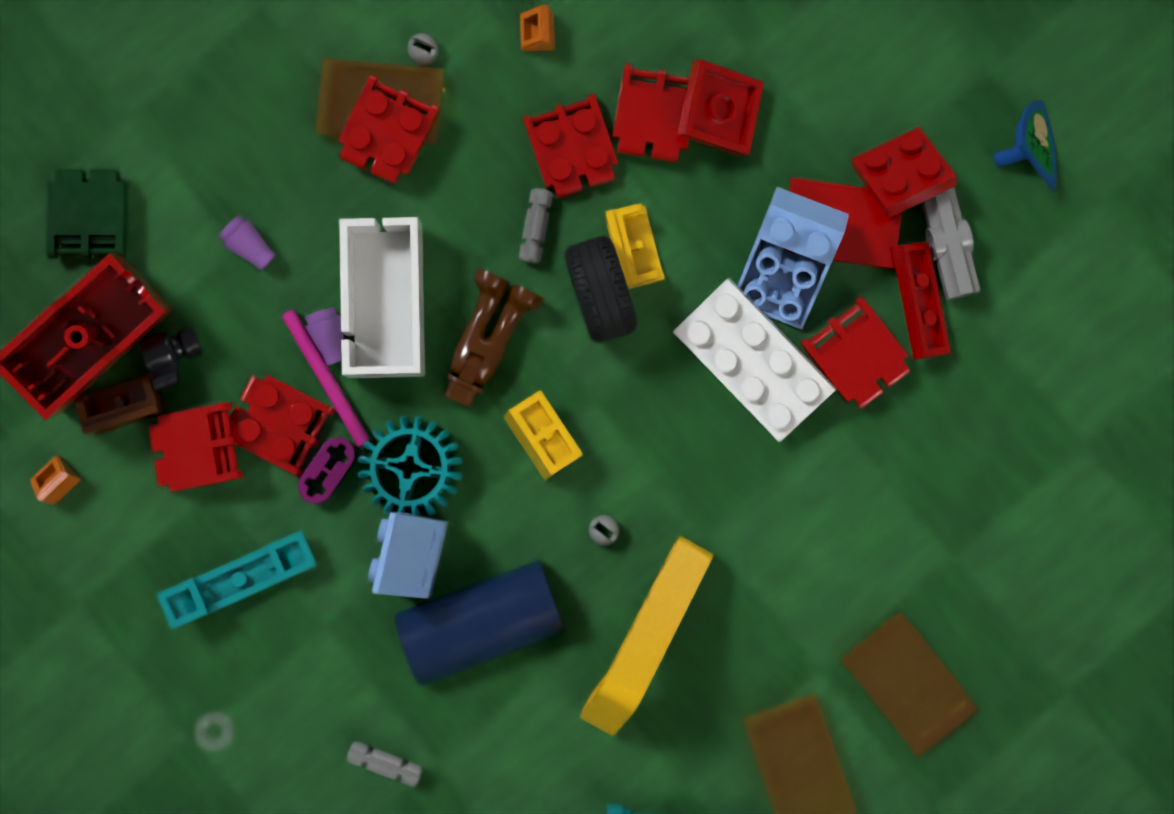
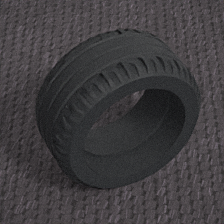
(601, 289)

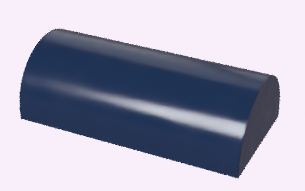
(479, 623)

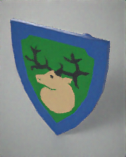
(1033, 142)

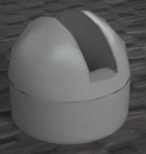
(419, 55)
(610, 524)

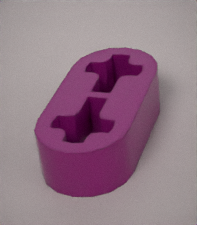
(320, 464)

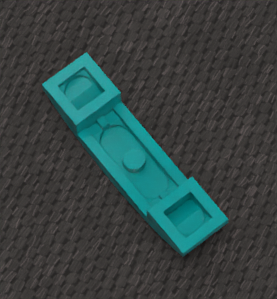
(236, 580)

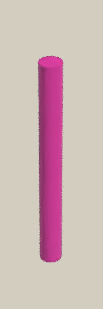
(325, 377)

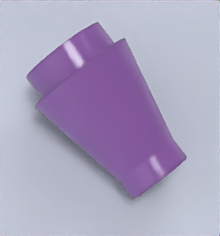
(246, 242)
(326, 333)

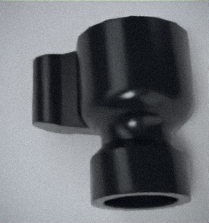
(164, 352)

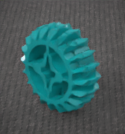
(414, 450)

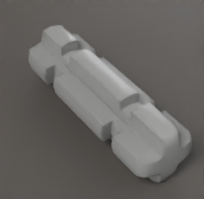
(535, 226)
(384, 764)

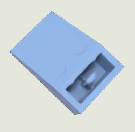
(785, 282)
(407, 555)

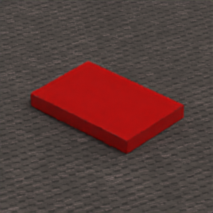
(868, 230)

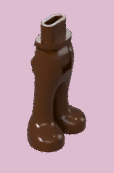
(477, 356)

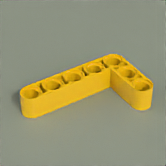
(648, 638)

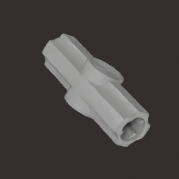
(950, 245)

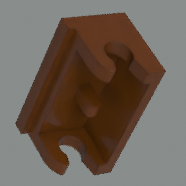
(119, 406)

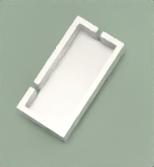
(382, 297)

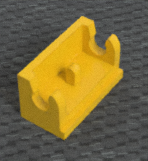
(634, 245)
(542, 435)

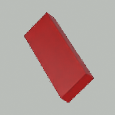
(921, 300)

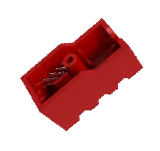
(81, 335)

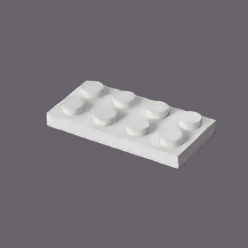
(754, 359)

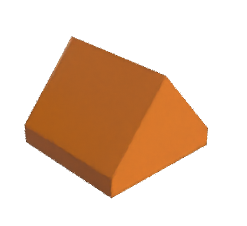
(537, 29)
(54, 481)

